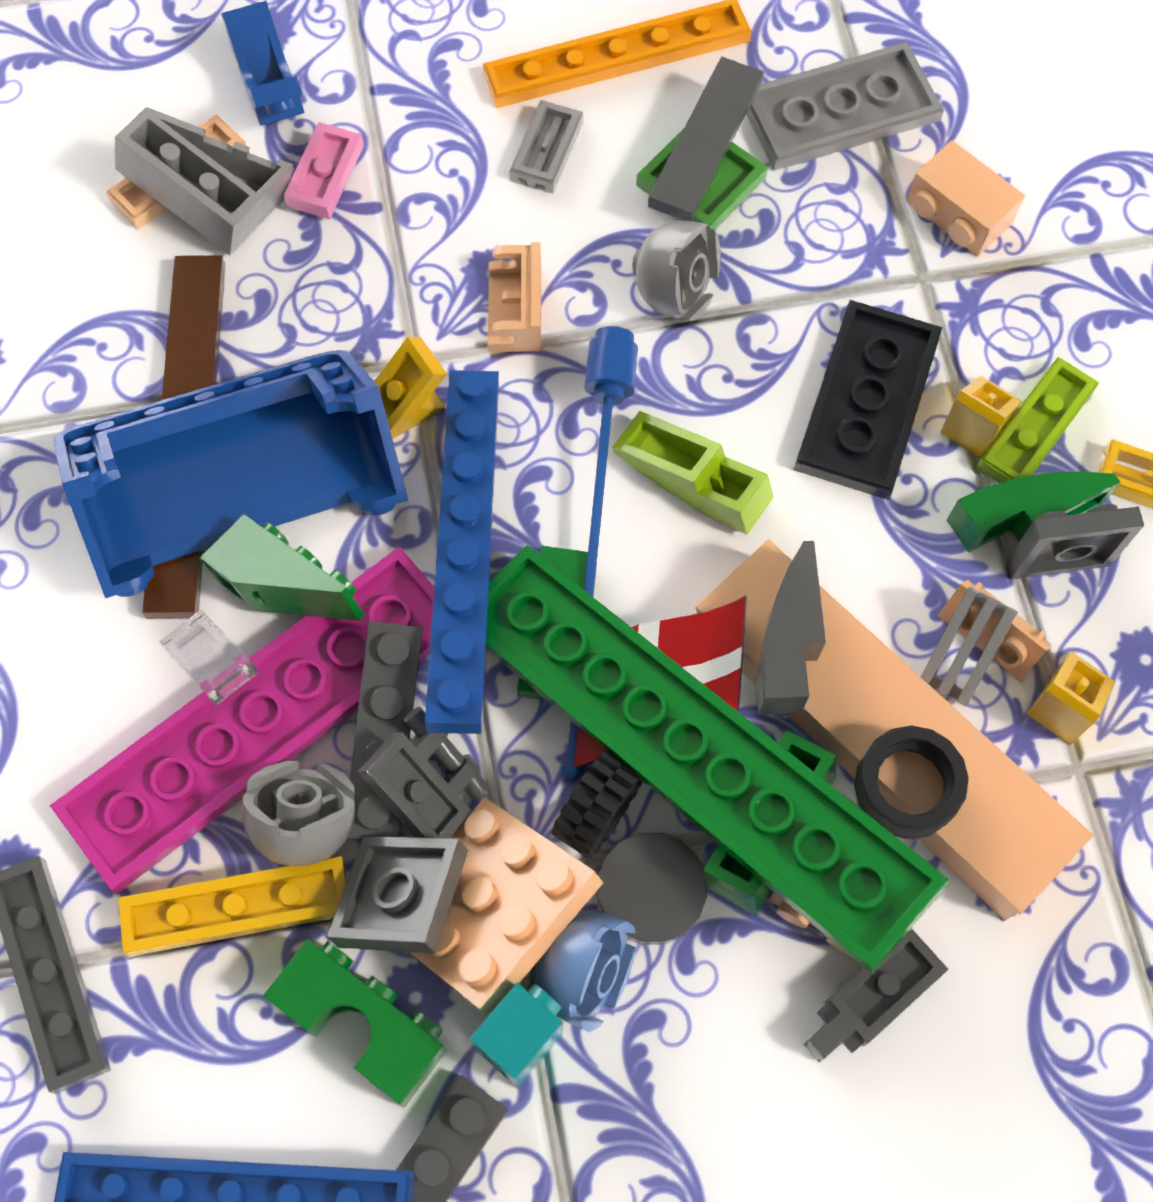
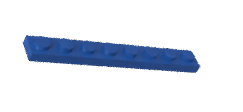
(463, 556)

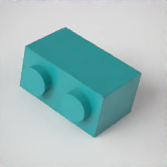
(519, 1032)

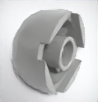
(676, 268)
(298, 812)

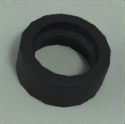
(940, 753)

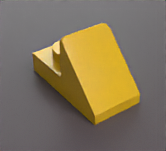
(410, 385)

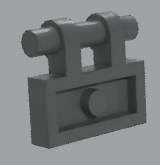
(413, 787)

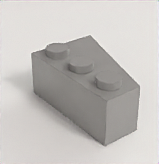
(201, 179)

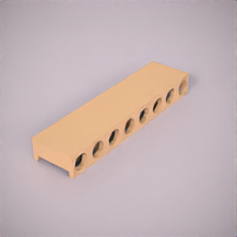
(1009, 829)

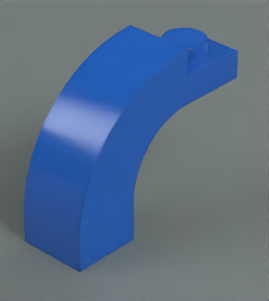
(262, 63)

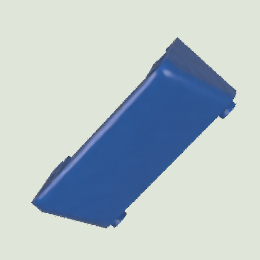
(195, 463)

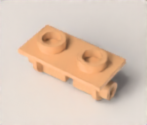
(1019, 648)

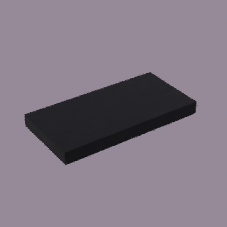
(868, 399)

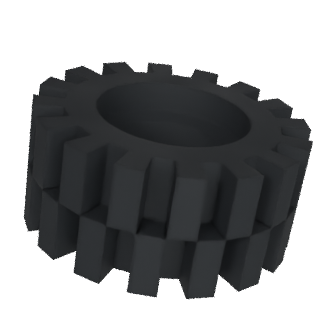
(596, 805)

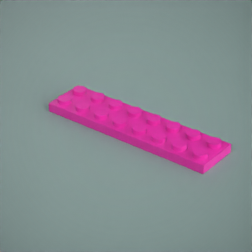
(205, 753)

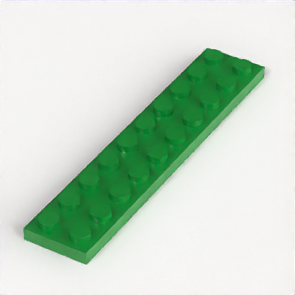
(710, 762)

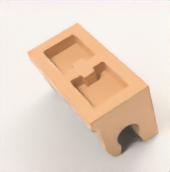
(515, 299)

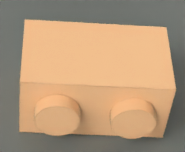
(964, 198)

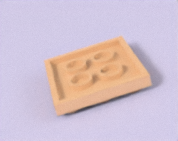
(506, 907)

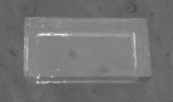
(208, 657)

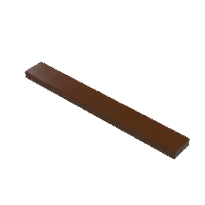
(189, 366)

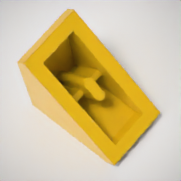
(979, 415)
(1072, 698)

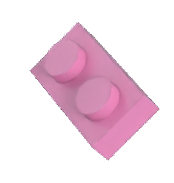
(323, 170)

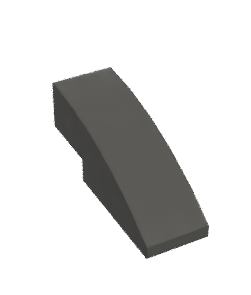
(791, 637)

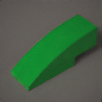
(1020, 501)

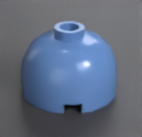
(587, 967)

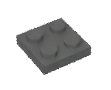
(1075, 541)
(398, 894)

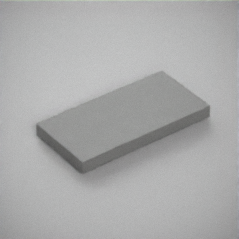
(842, 106)

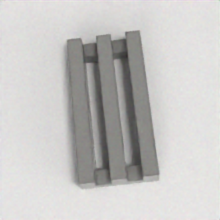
(535, 174)
(946, 686)

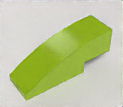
(695, 471)

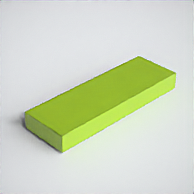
(1038, 423)

